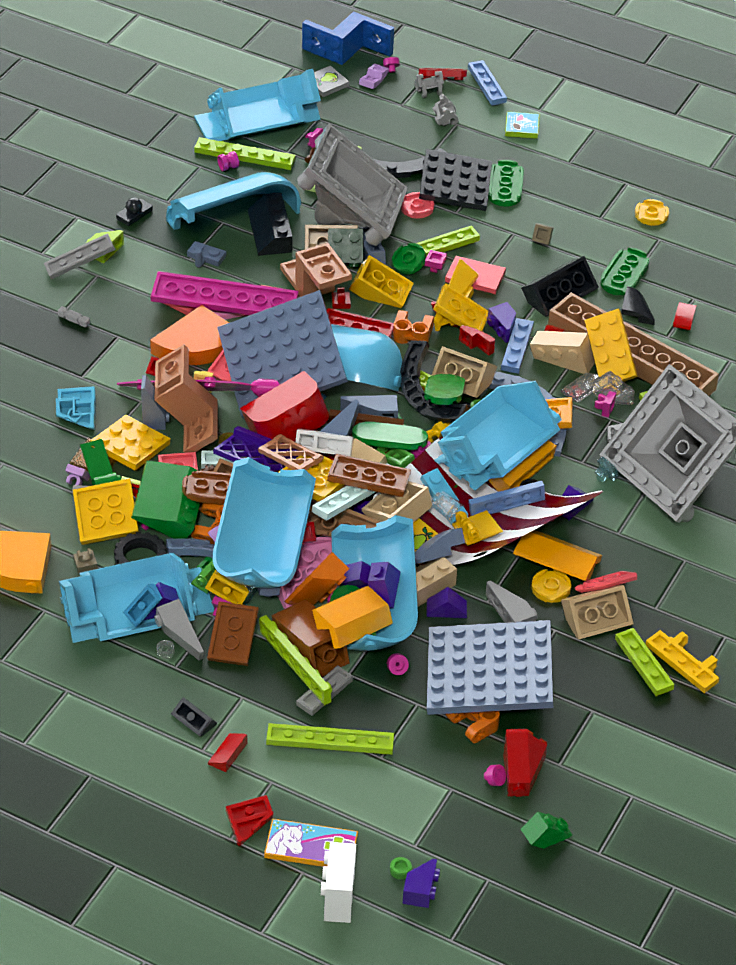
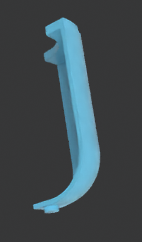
(249, 185)
(369, 357)
(262, 524)
(387, 542)

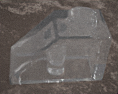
(446, 505)

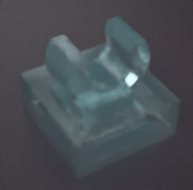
(606, 470)

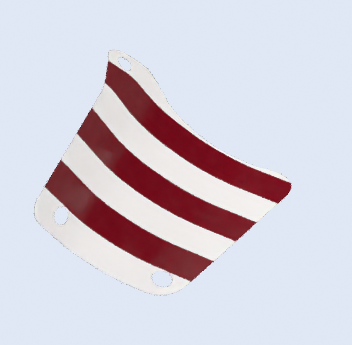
(513, 522)

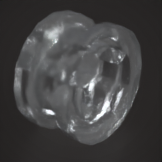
(167, 654)

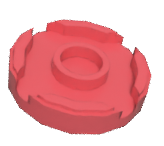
(416, 207)

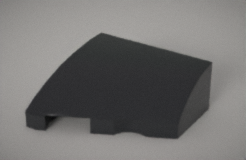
(636, 305)

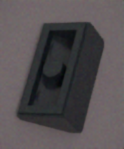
(193, 717)

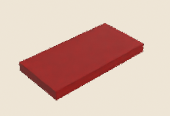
(361, 322)

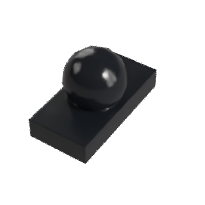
(134, 211)

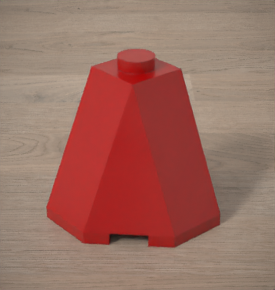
(522, 760)

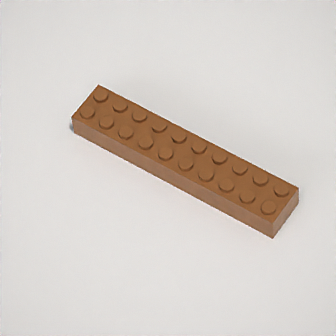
(648, 353)

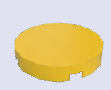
(651, 212)
(551, 586)

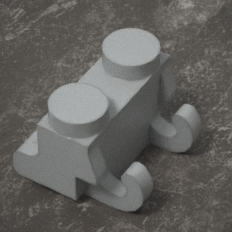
(429, 83)
(445, 111)

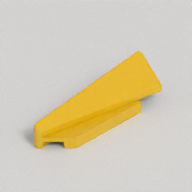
(461, 281)

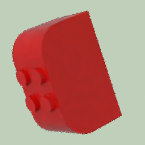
(287, 408)

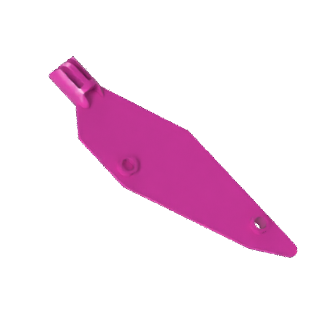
(258, 386)

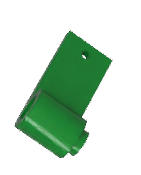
(98, 463)

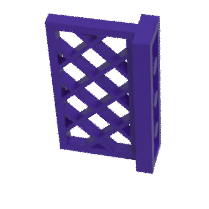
(249, 442)

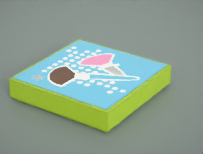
(522, 125)

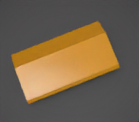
(557, 554)
(353, 616)

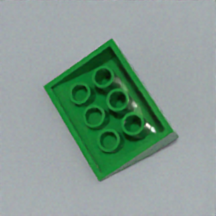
(162, 502)

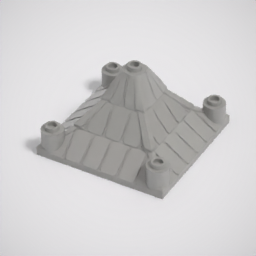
(351, 186)
(673, 443)

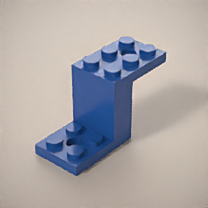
(347, 38)

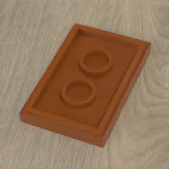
(233, 633)

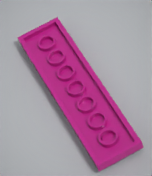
(217, 294)

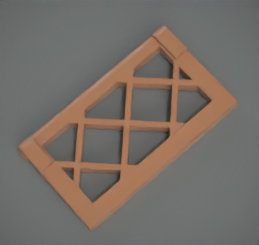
(289, 444)

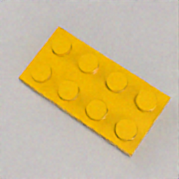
(611, 345)

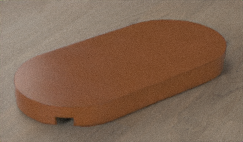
(206, 486)

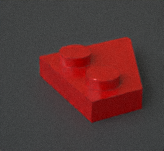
(248, 817)

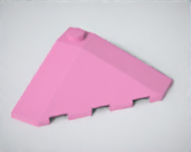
(310, 557)

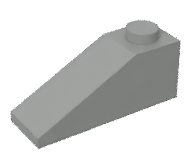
(508, 605)
(176, 625)

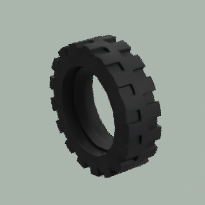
(135, 541)

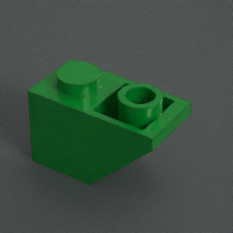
(546, 830)

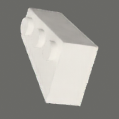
(339, 881)

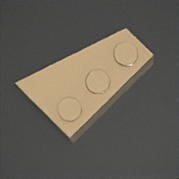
(564, 349)

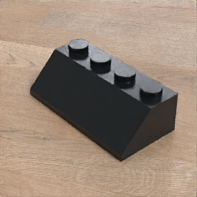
(270, 225)
(554, 286)

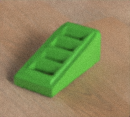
(406, 457)

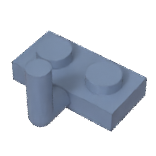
(206, 253)

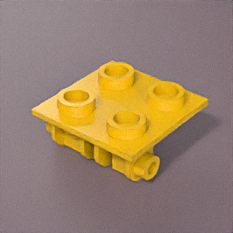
(477, 526)

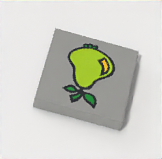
(329, 81)

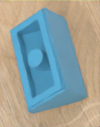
(143, 604)

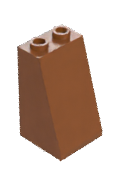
(313, 644)

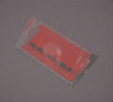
(580, 387)

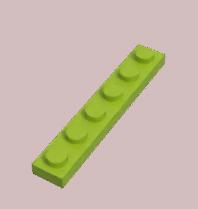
(245, 153)
(295, 660)
(330, 738)

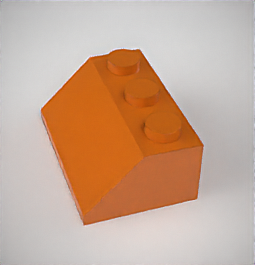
(320, 582)

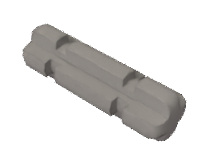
(73, 316)

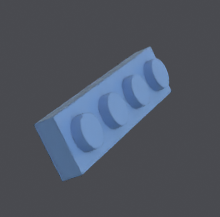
(487, 82)
(517, 345)
(508, 498)

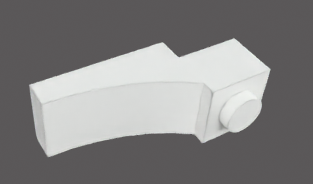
(325, 442)

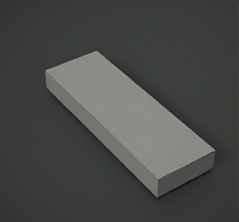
(338, 680)

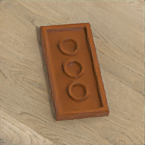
(369, 475)

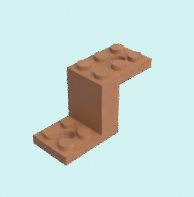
(316, 270)
(186, 399)

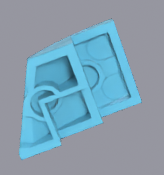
(77, 405)

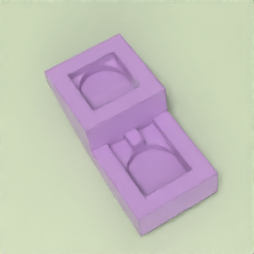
(374, 76)

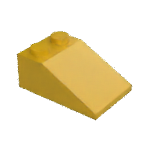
(380, 283)

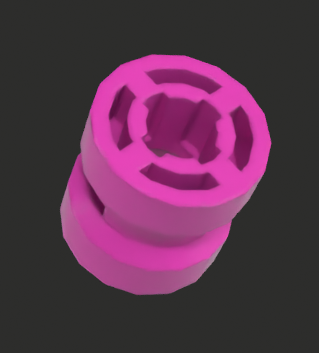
(228, 161)

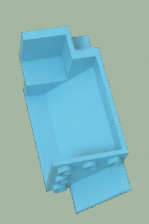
(261, 108)
(498, 433)
(99, 596)

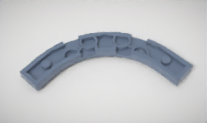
(506, 379)
(201, 547)

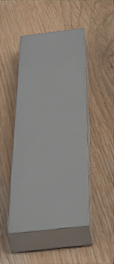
(79, 256)

